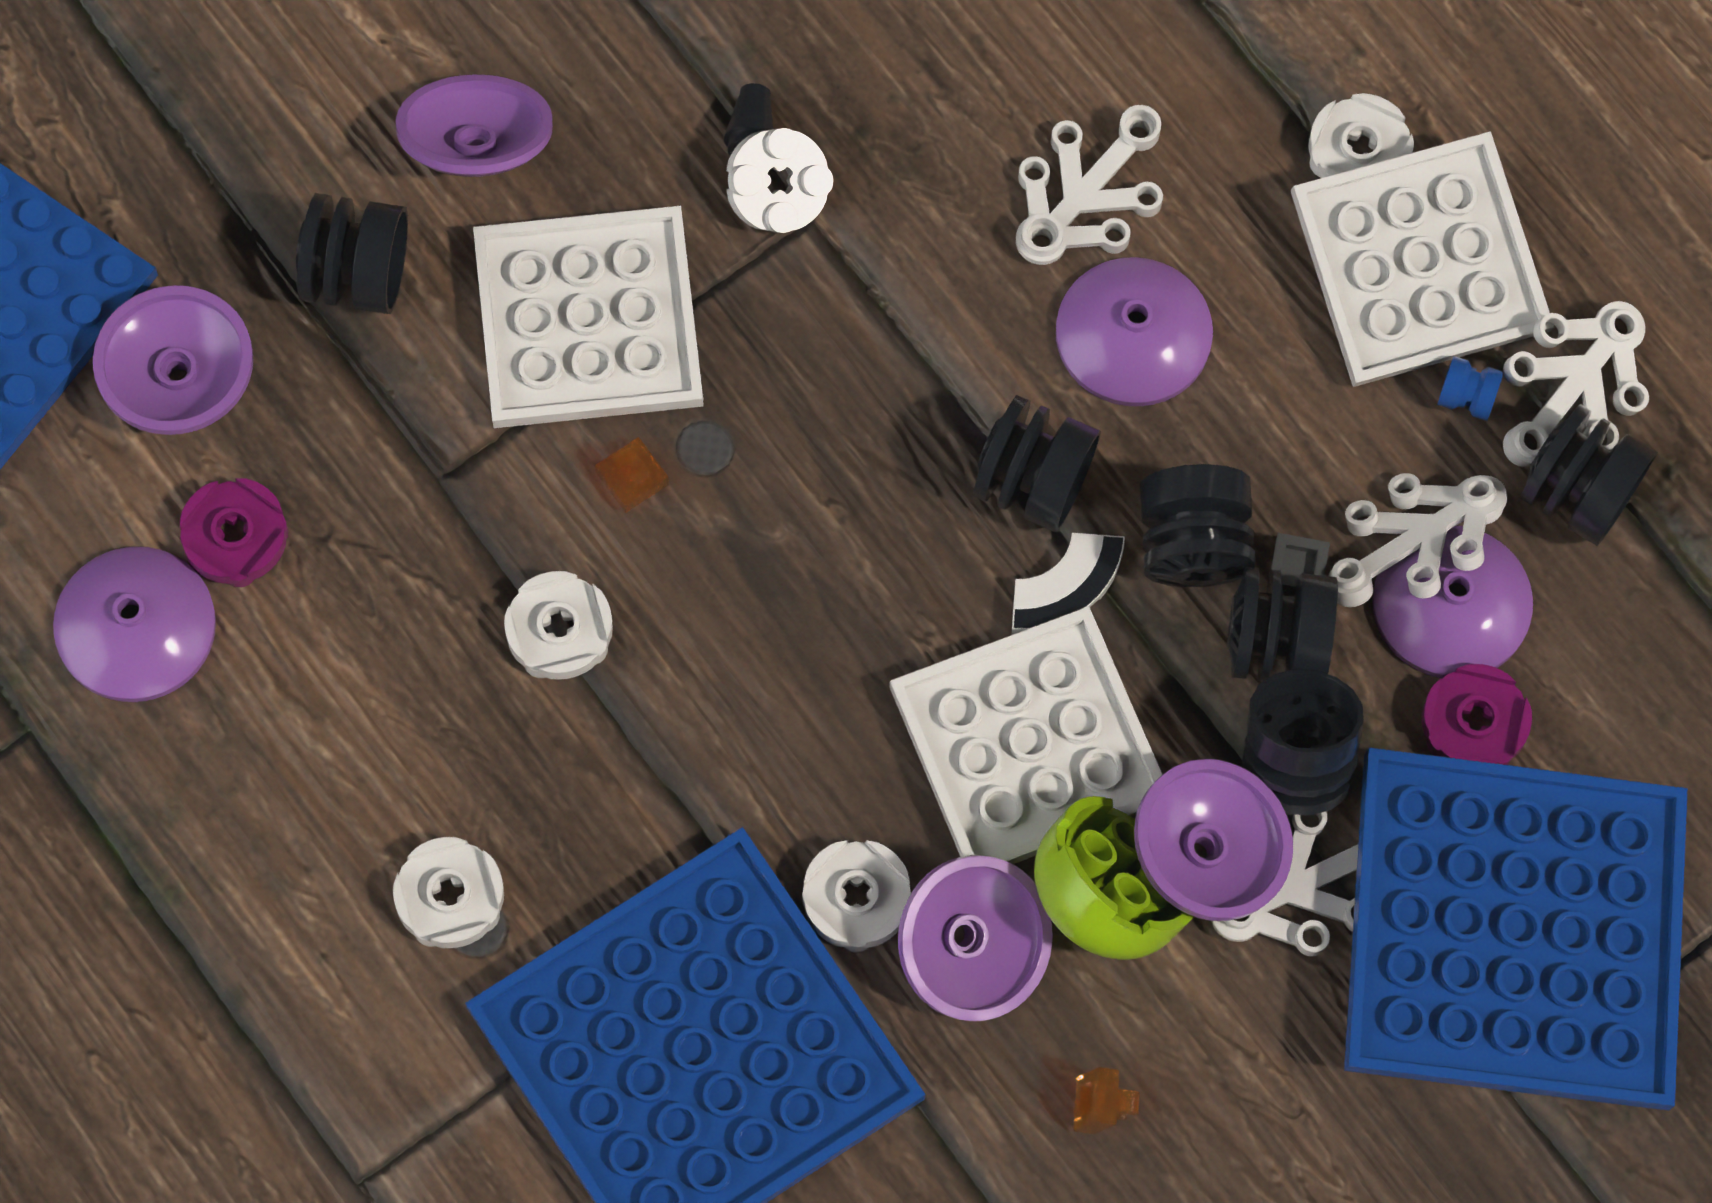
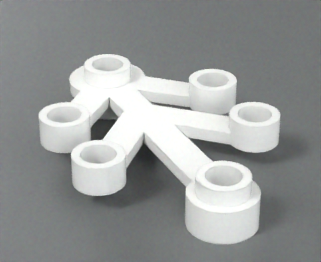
(1085, 193)
(1581, 375)
(1474, 501)
(1302, 892)

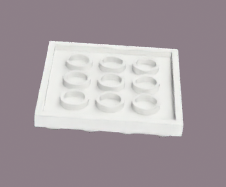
(1421, 258)
(587, 317)
(1025, 735)

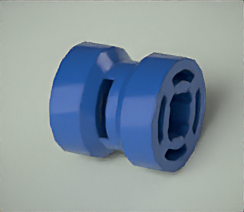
(1470, 388)

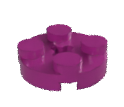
(233, 561)
(1501, 703)

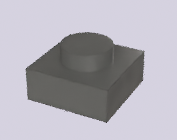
(1297, 556)

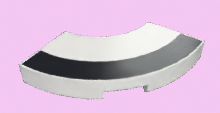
(1071, 585)

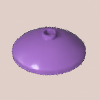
(474, 125)
(167, 333)
(1128, 359)
(1454, 630)
(141, 654)
(1234, 821)
(1003, 941)

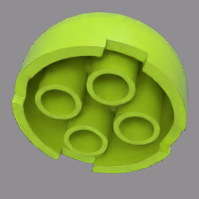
(1097, 886)

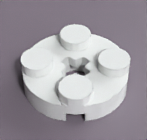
(1350, 119)
(807, 180)
(532, 610)
(855, 863)
(421, 877)

